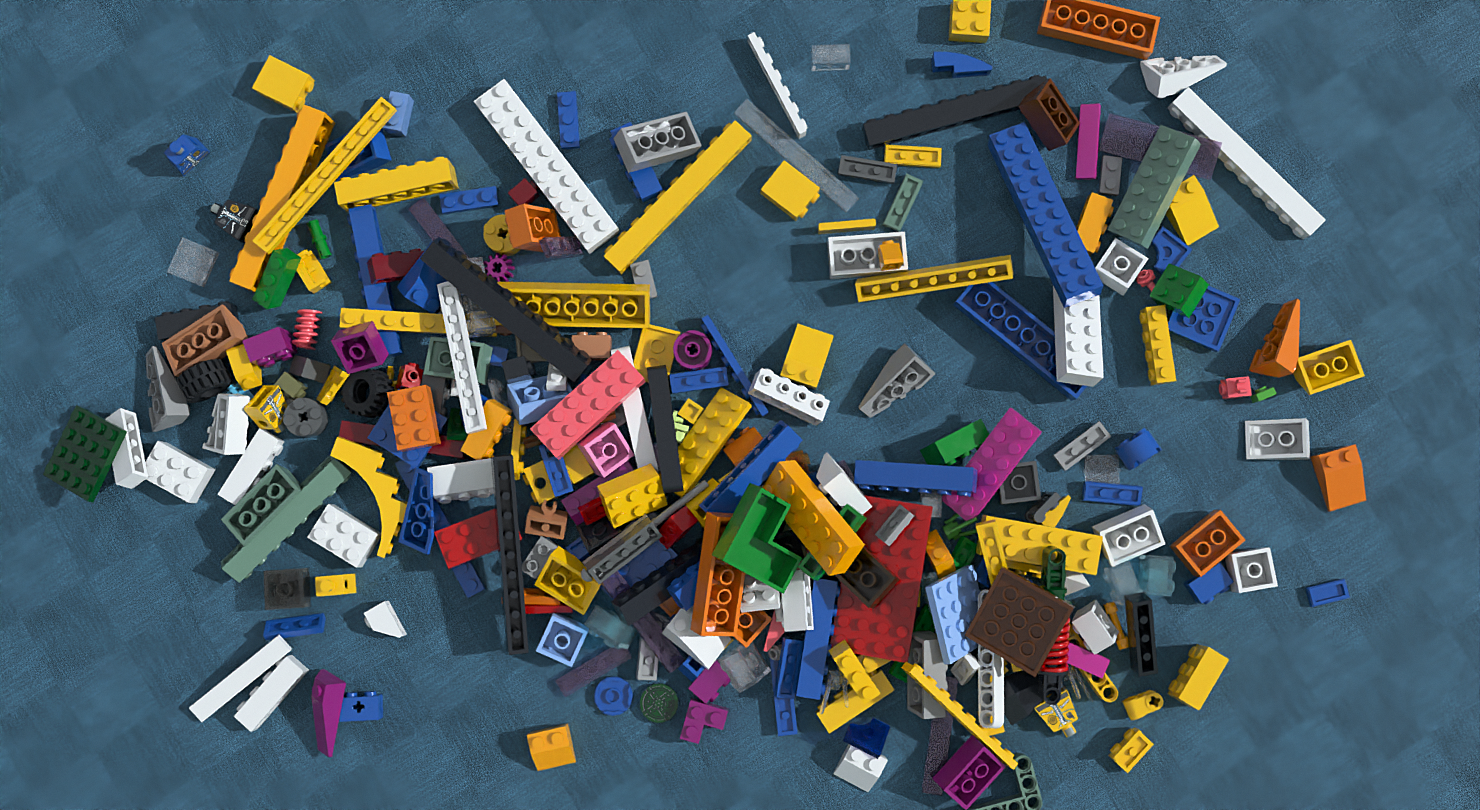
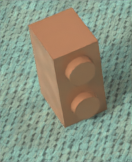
(597, 346)

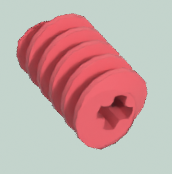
(306, 328)

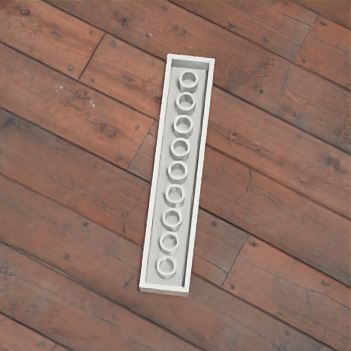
(546, 166)

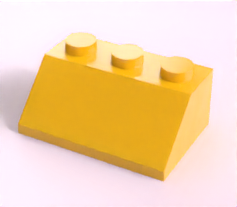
(1328, 367)

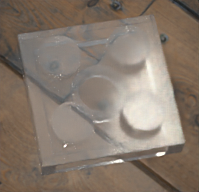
(193, 262)

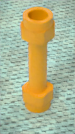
(1122, 640)

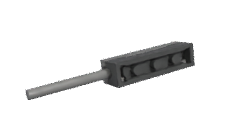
(631, 541)

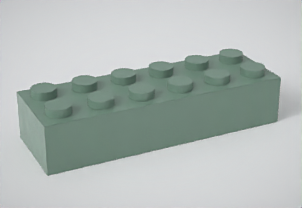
(1154, 186)

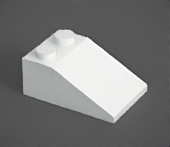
(1277, 439)
(701, 648)

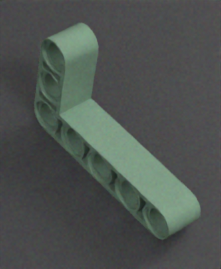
(1024, 792)

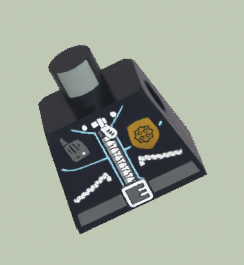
(234, 218)

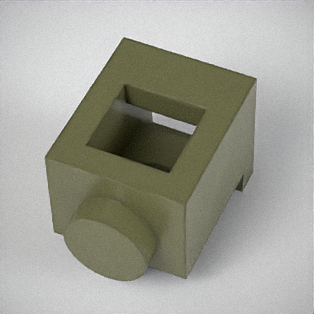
(291, 386)

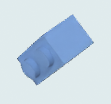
(400, 120)

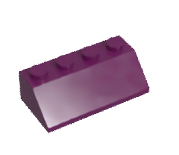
(590, 492)

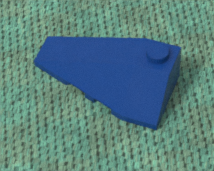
(419, 519)

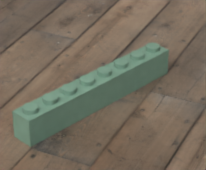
(314, 489)

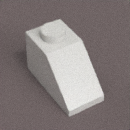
(384, 620)

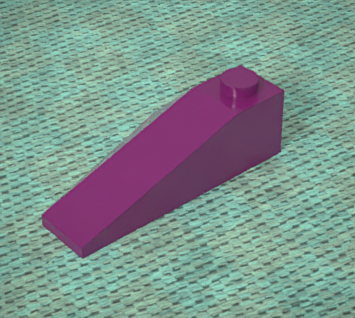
(327, 704)

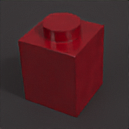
(524, 192)

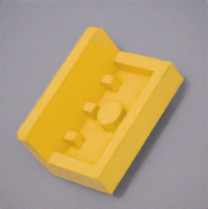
(1130, 749)

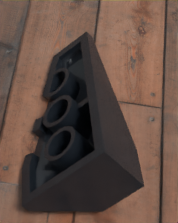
(1021, 695)

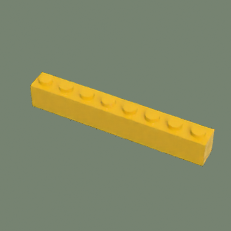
(934, 278)

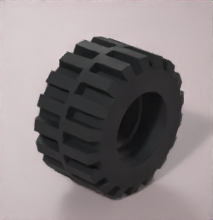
(204, 380)
(355, 390)

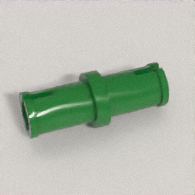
(319, 239)

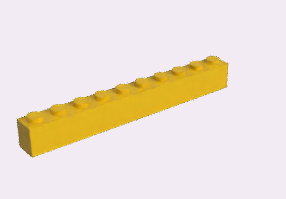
(677, 197)

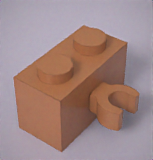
(547, 521)

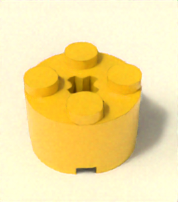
(493, 236)

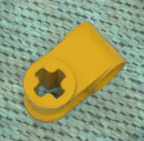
(1139, 705)

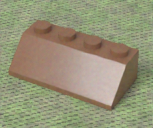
(204, 340)

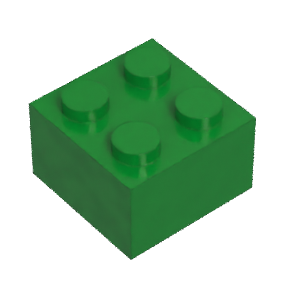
(1179, 290)

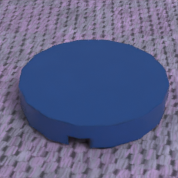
(613, 695)

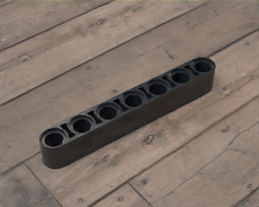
(665, 429)

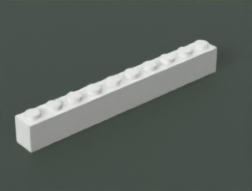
(1247, 165)

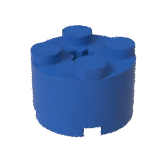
(1138, 450)

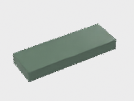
(902, 203)

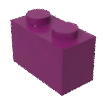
(709, 682)

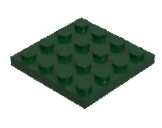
(84, 453)

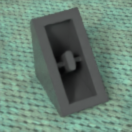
(310, 369)

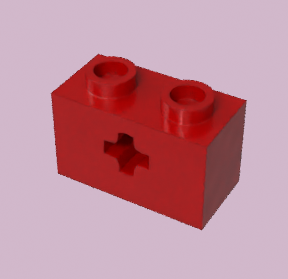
(677, 527)

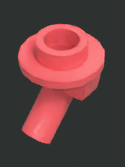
(1146, 278)

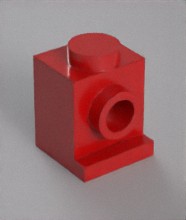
(404, 380)

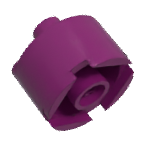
(688, 341)

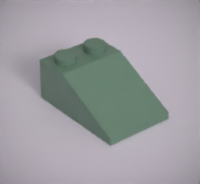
(440, 363)

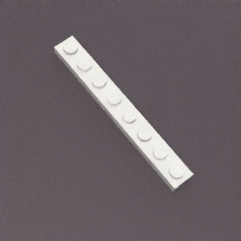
(462, 358)

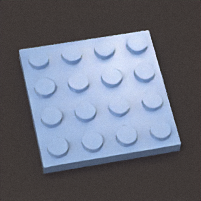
(953, 608)

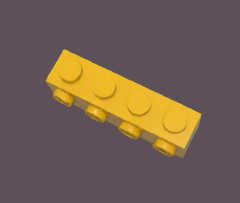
(1157, 345)

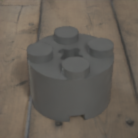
(295, 420)

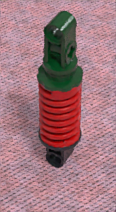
(1055, 665)

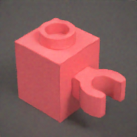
(1235, 388)

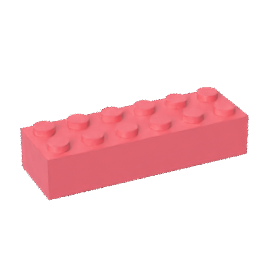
(588, 405)

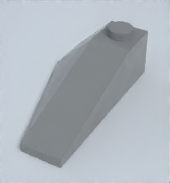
(899, 376)
(168, 401)

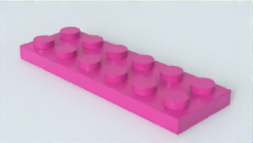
(995, 462)

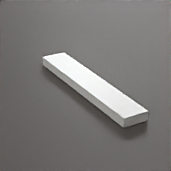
(240, 678)

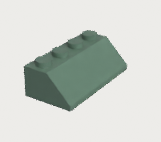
(262, 504)

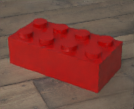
(468, 539)

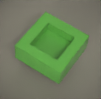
(1262, 393)

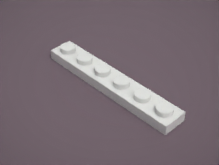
(774, 77)

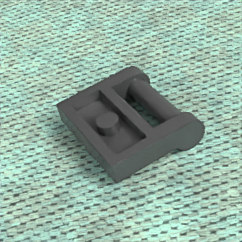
(1037, 511)

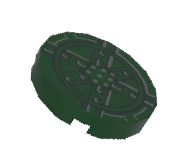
(659, 703)

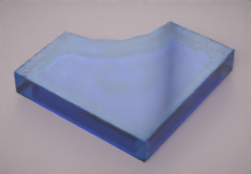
(868, 737)

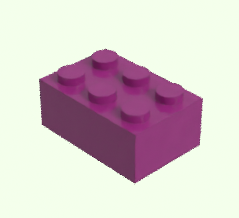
(969, 772)

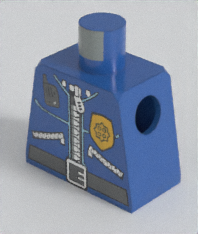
(185, 153)

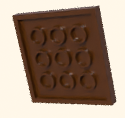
(1019, 621)

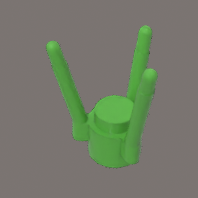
(953, 530)

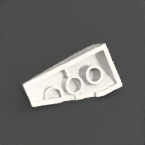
(1170, 77)

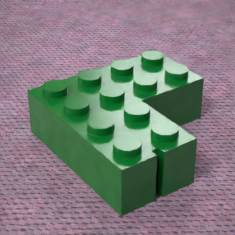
(749, 539)

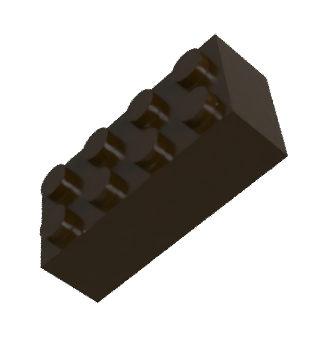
(868, 578)

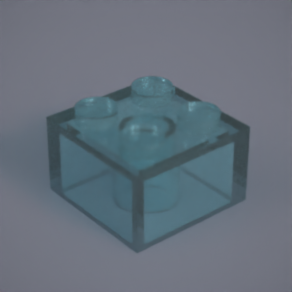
(1156, 575)
(608, 626)

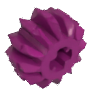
(503, 263)

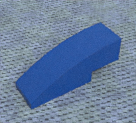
(959, 65)

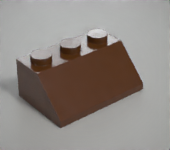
(1049, 115)

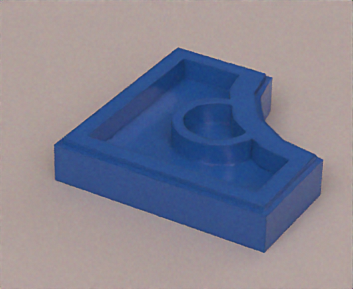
(1168, 249)

